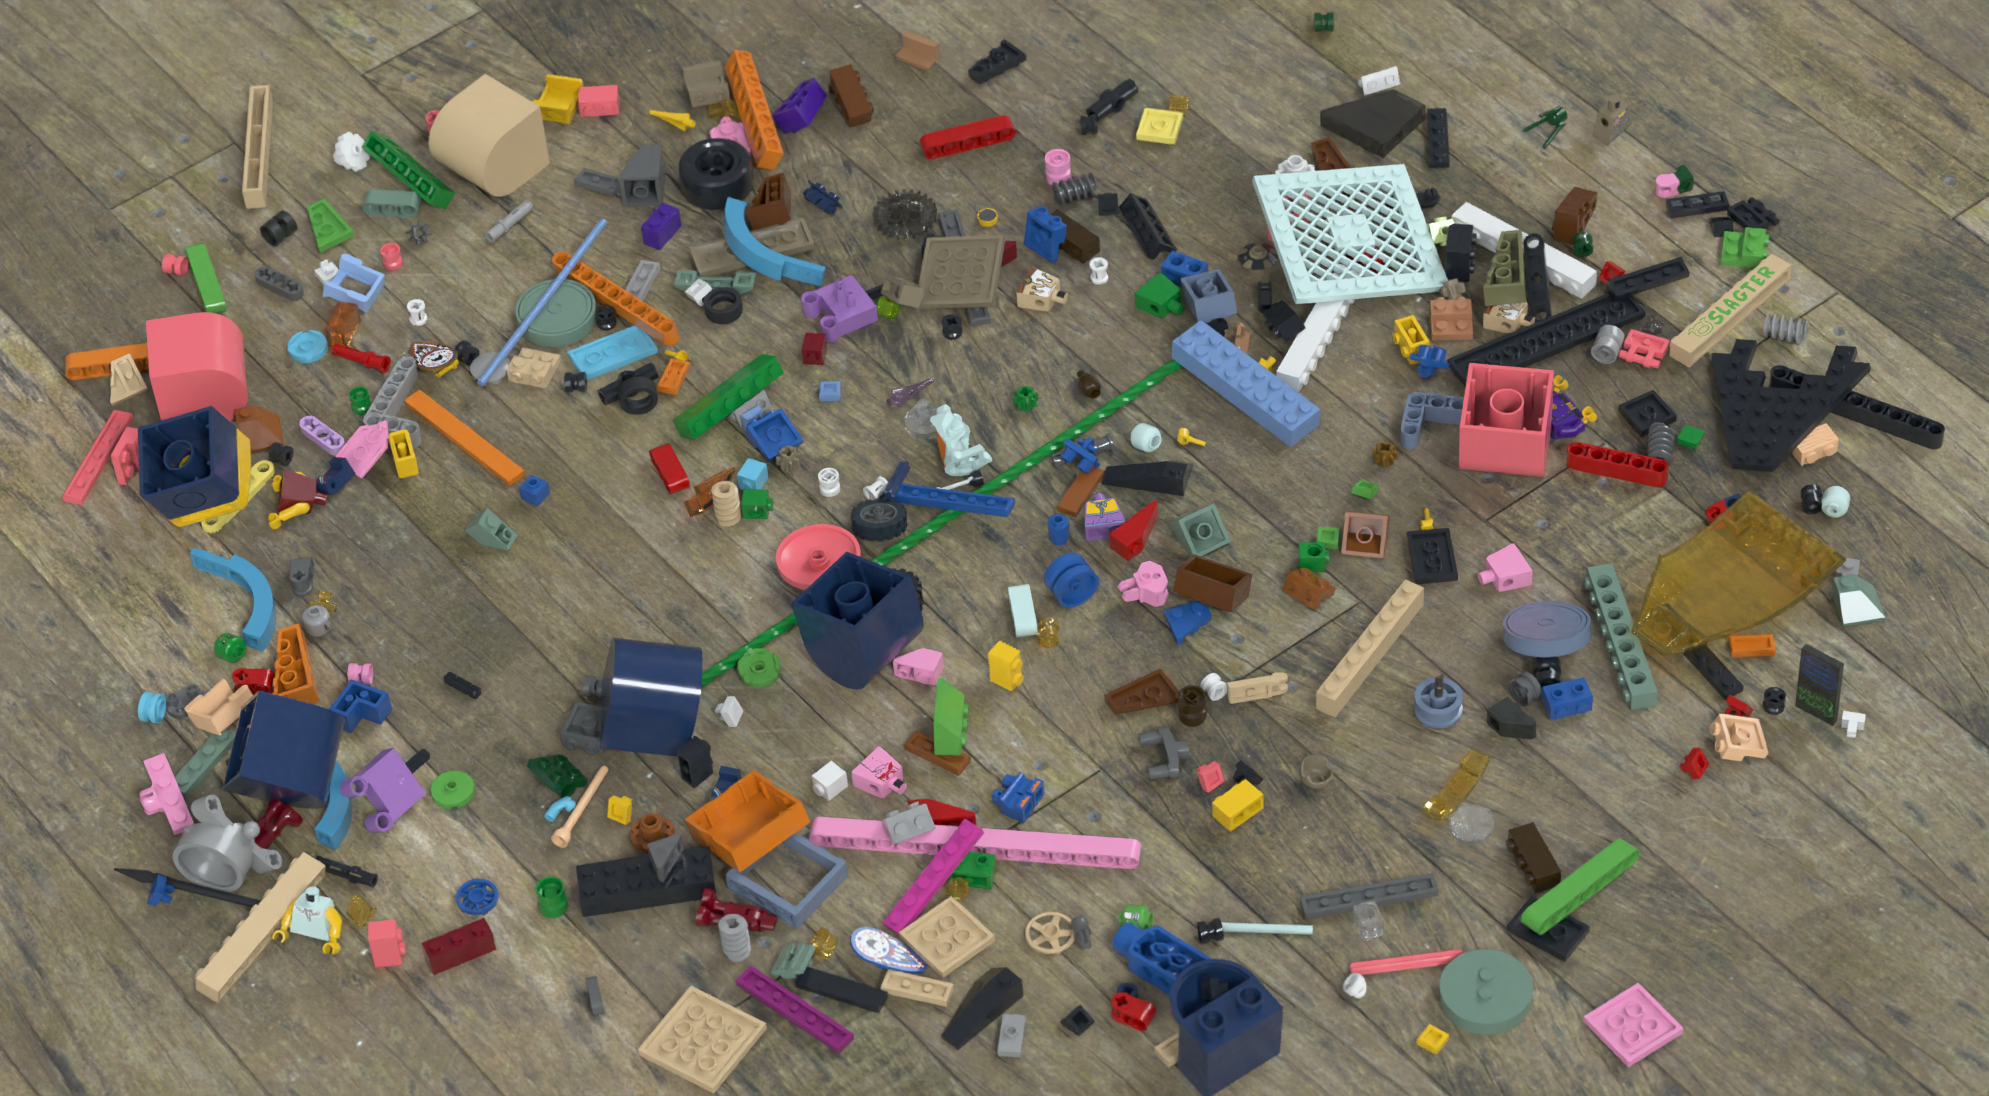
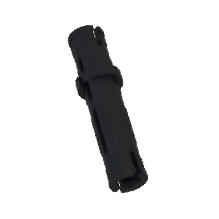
(366, 878)

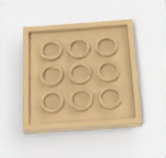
(702, 1039)

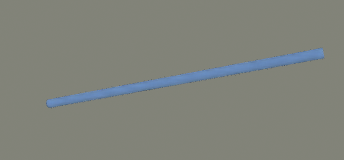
(542, 302)

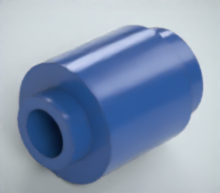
(1058, 529)

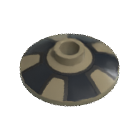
(1258, 257)

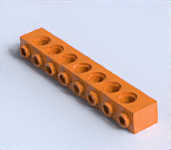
(753, 110)

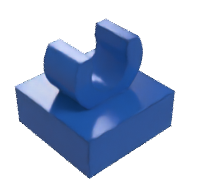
(158, 891)

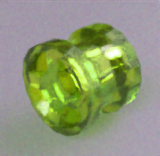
(887, 307)

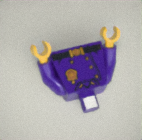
(1566, 417)

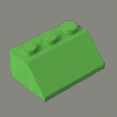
(949, 719)

